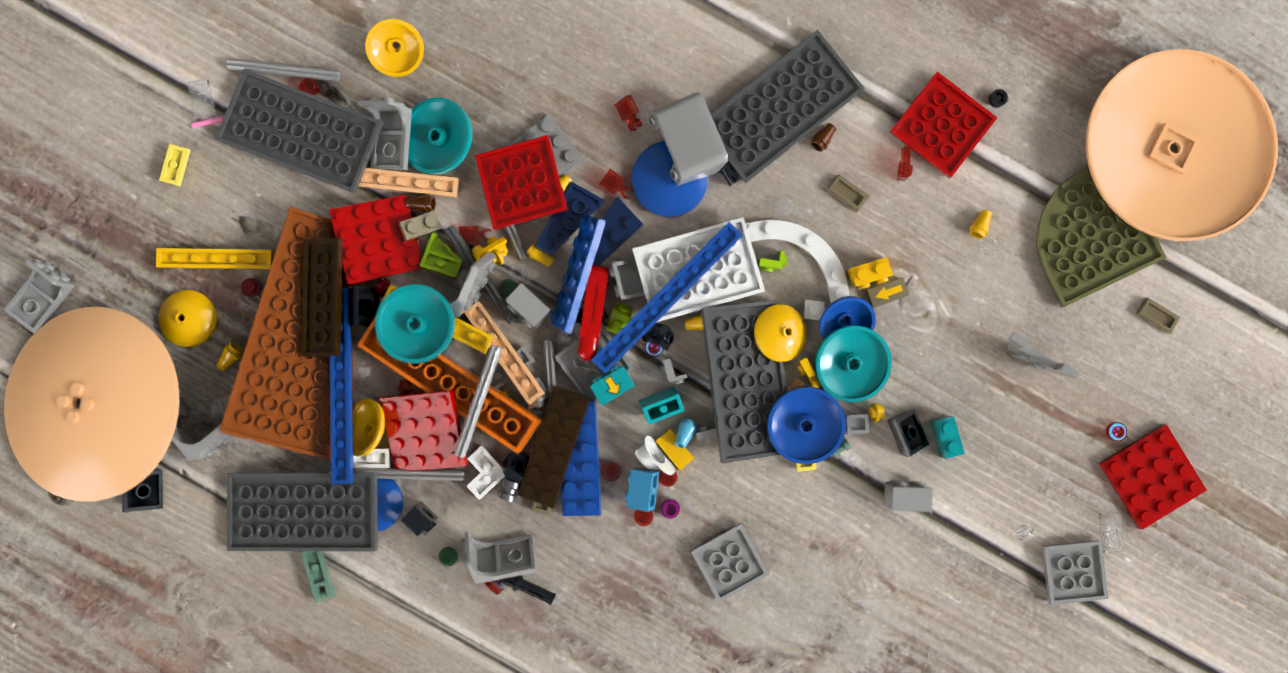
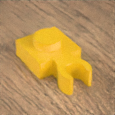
(806, 369)

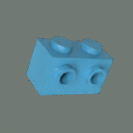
(642, 489)

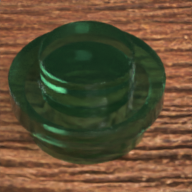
(507, 287)
(448, 556)

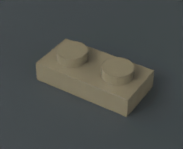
(419, 226)

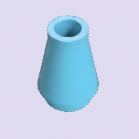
(686, 430)

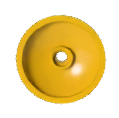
(385, 56)
(198, 322)
(771, 335)
(367, 425)

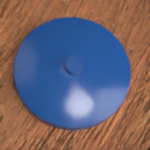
(656, 188)
(806, 425)

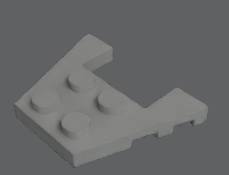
(1037, 360)

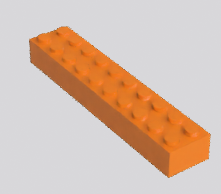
(499, 415)

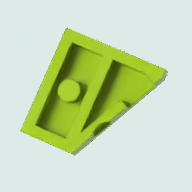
(440, 258)

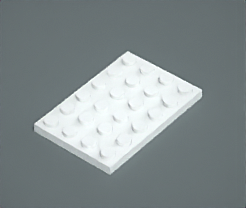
(729, 279)

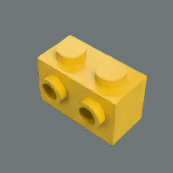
(873, 271)

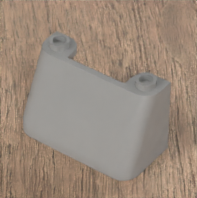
(690, 138)

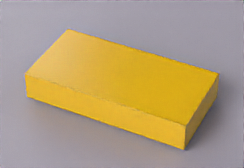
(678, 455)

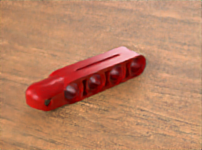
(592, 312)

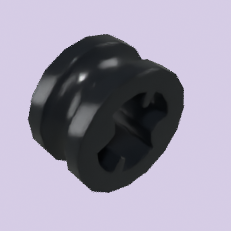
(992, 96)

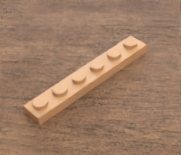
(409, 182)
(508, 358)

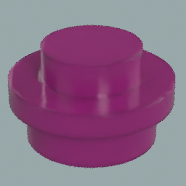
(670, 508)

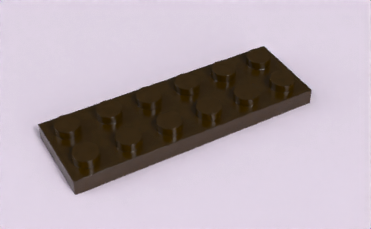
(321, 297)
(554, 446)

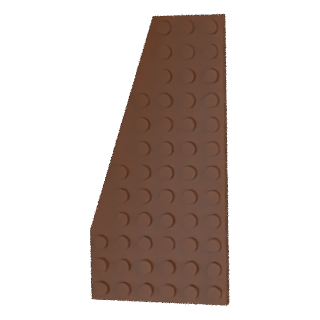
(277, 391)

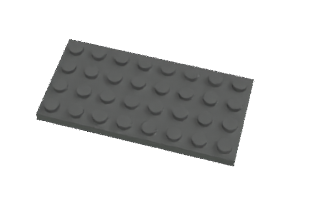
(784, 105)
(299, 131)
(740, 381)
(301, 512)

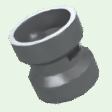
(509, 489)

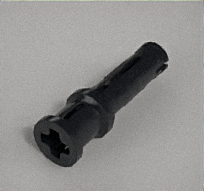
(527, 587)

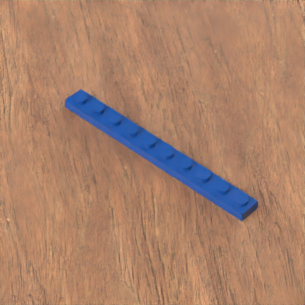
(667, 297)
(342, 401)

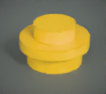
(876, 412)

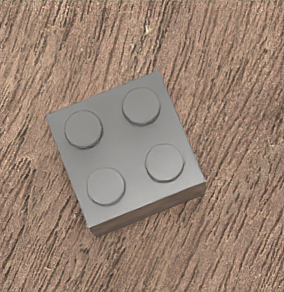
(529, 306)
(908, 497)

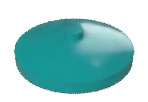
(438, 136)
(415, 323)
(853, 363)

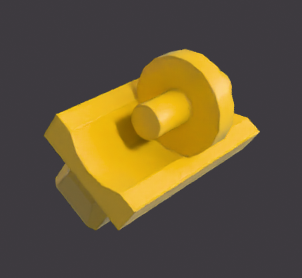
(494, 245)

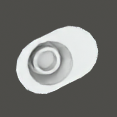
(654, 457)

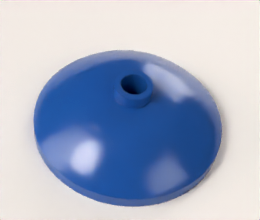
(856, 312)
(389, 503)

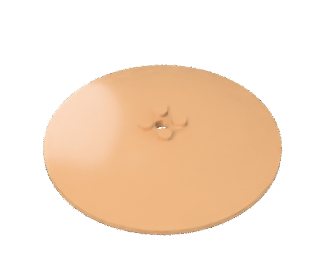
(1220, 135)
(124, 409)

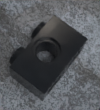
(420, 519)

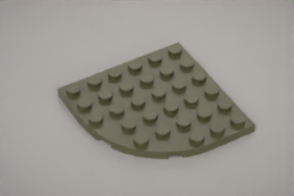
(1087, 243)

